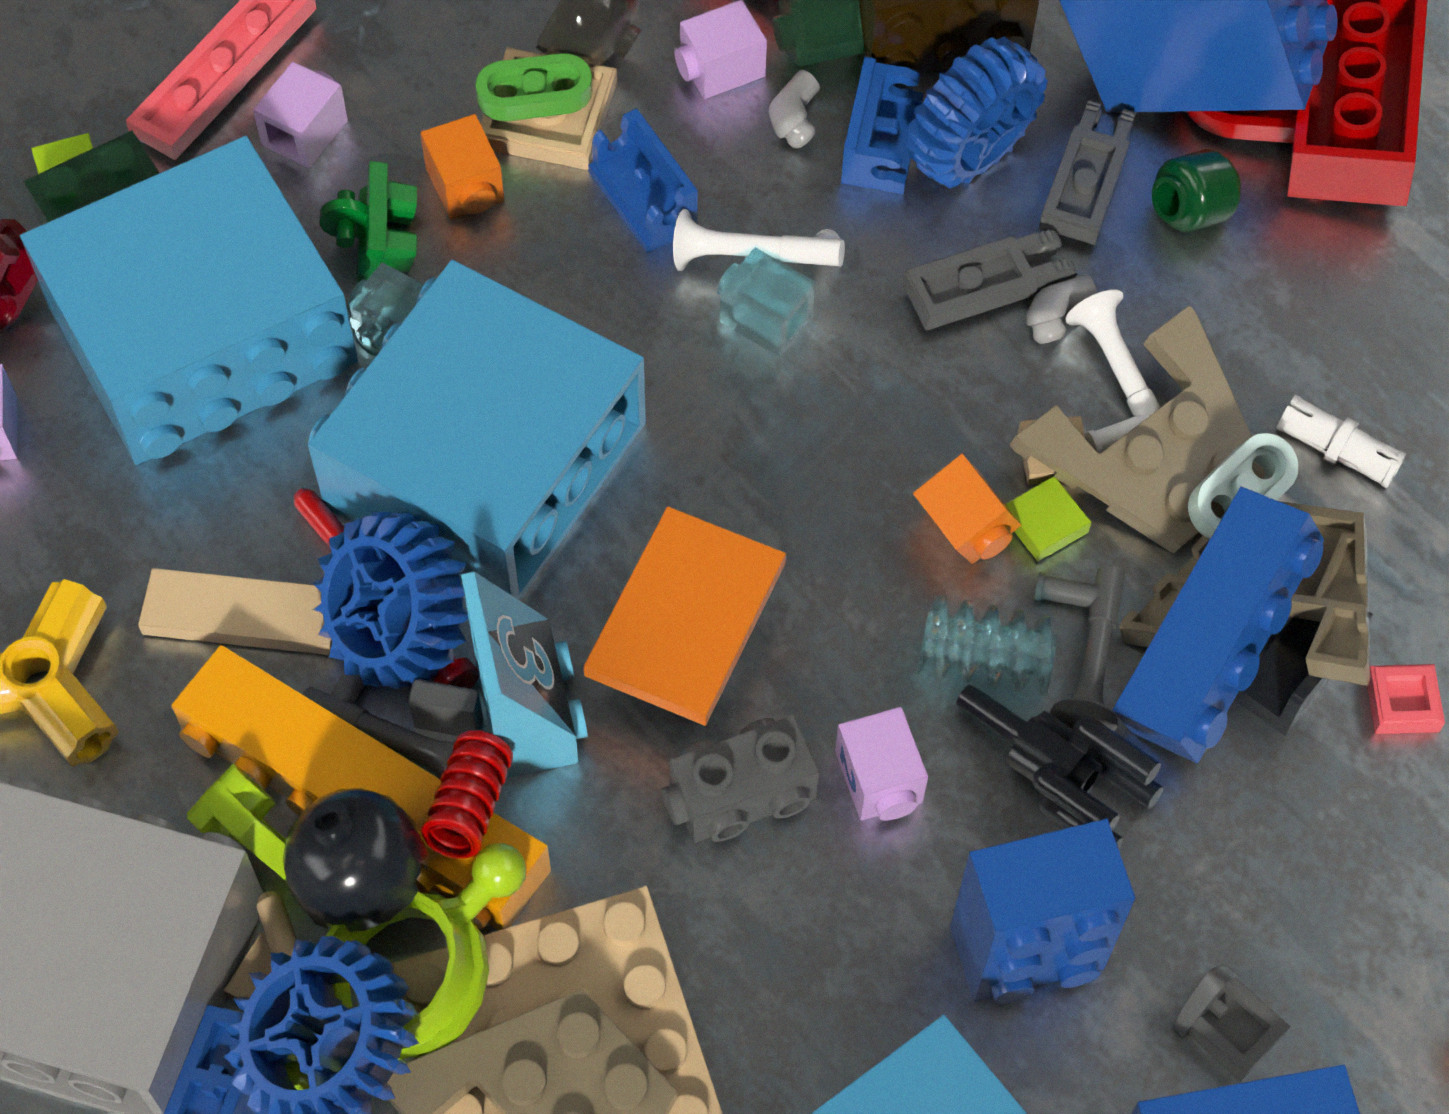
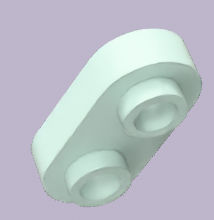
(1236, 470)

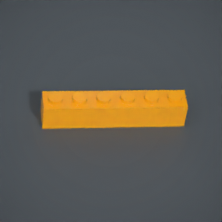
(311, 752)

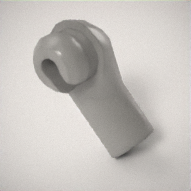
(789, 112)
(1053, 303)

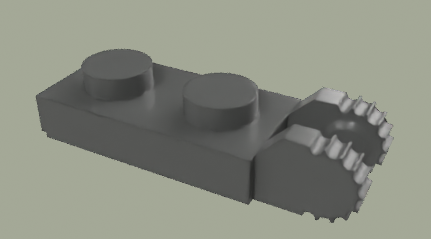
(1087, 176)
(985, 278)

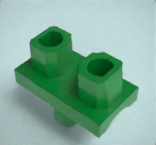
(368, 218)

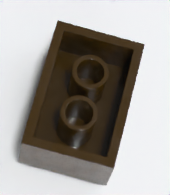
(935, 32)

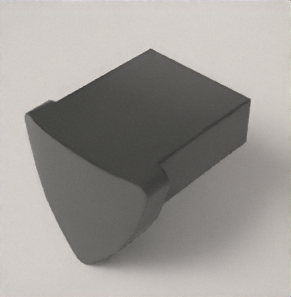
(1230, 1022)

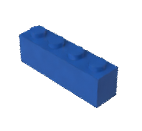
(1220, 625)

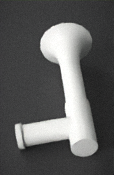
(697, 241)
(1099, 318)

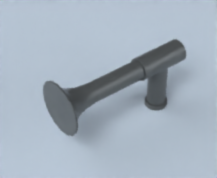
(1104, 605)
(400, 739)

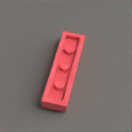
(215, 72)

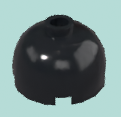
(353, 859)

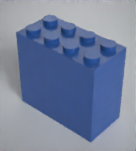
(1202, 52)

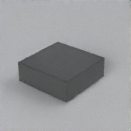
(445, 708)

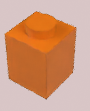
(462, 166)
(968, 510)

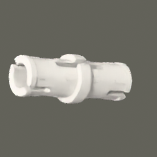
(1341, 441)

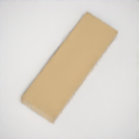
(233, 611)

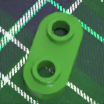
(534, 87)

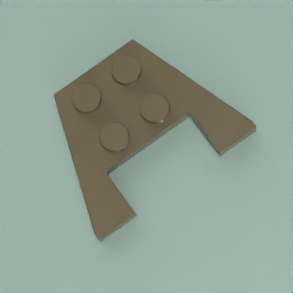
(1162, 459)
(1331, 595)
(541, 1062)

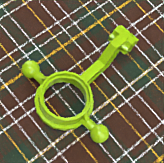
(237, 810)

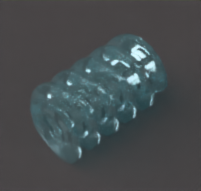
(989, 645)

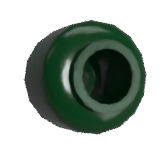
(1196, 190)

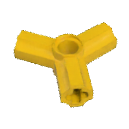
(58, 701)

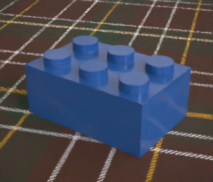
(1041, 911)

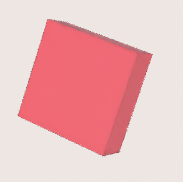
(1405, 699)

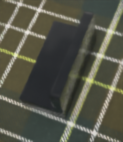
(1282, 681)

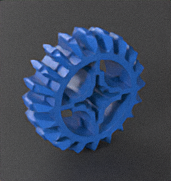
(976, 111)
(391, 599)
(301, 1021)

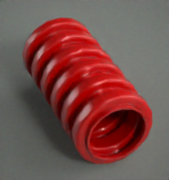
(467, 794)

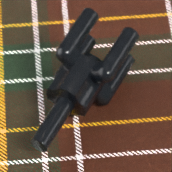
(1069, 761)

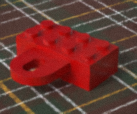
(1361, 117)

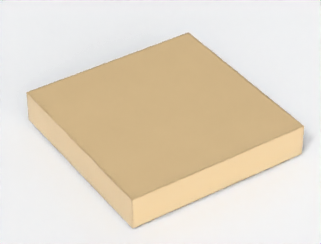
(556, 138)

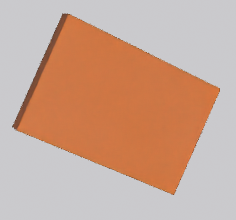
(685, 615)

